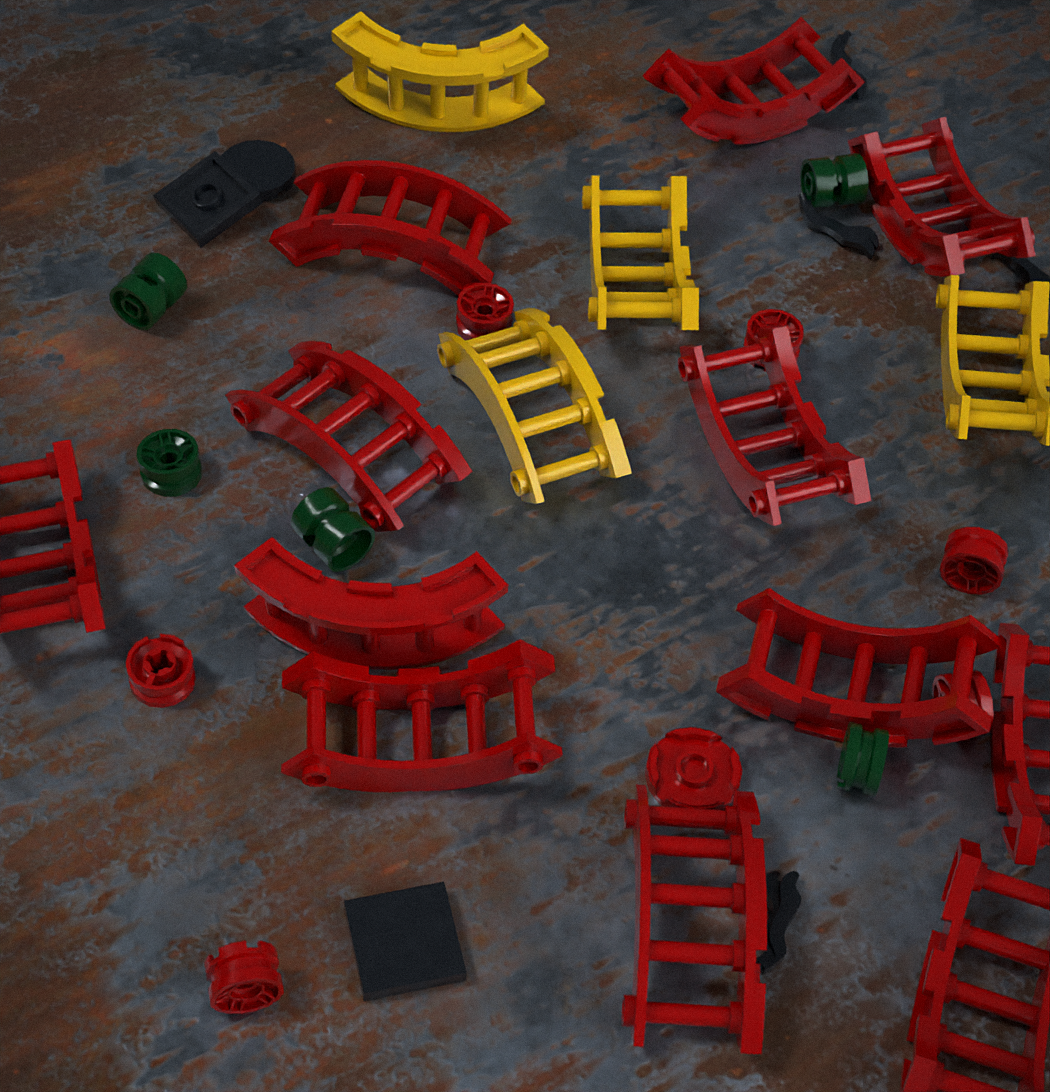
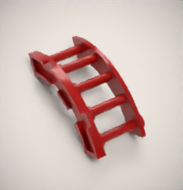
(753, 121)
(912, 233)
(383, 235)
(369, 389)
(830, 465)
(61, 602)
(372, 621)
(420, 691)
(826, 717)
(1010, 754)
(744, 898)
(941, 986)

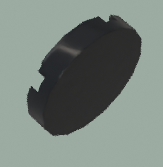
(263, 166)

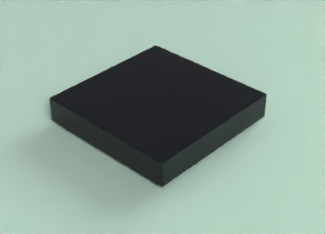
(208, 199)
(404, 941)

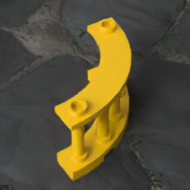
(439, 67)
(680, 300)
(567, 368)
(966, 412)

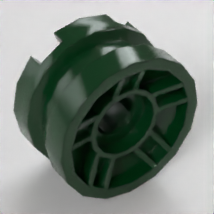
(169, 462)
(862, 759)

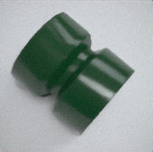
(834, 180)
(148, 291)
(333, 531)

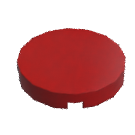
(693, 770)

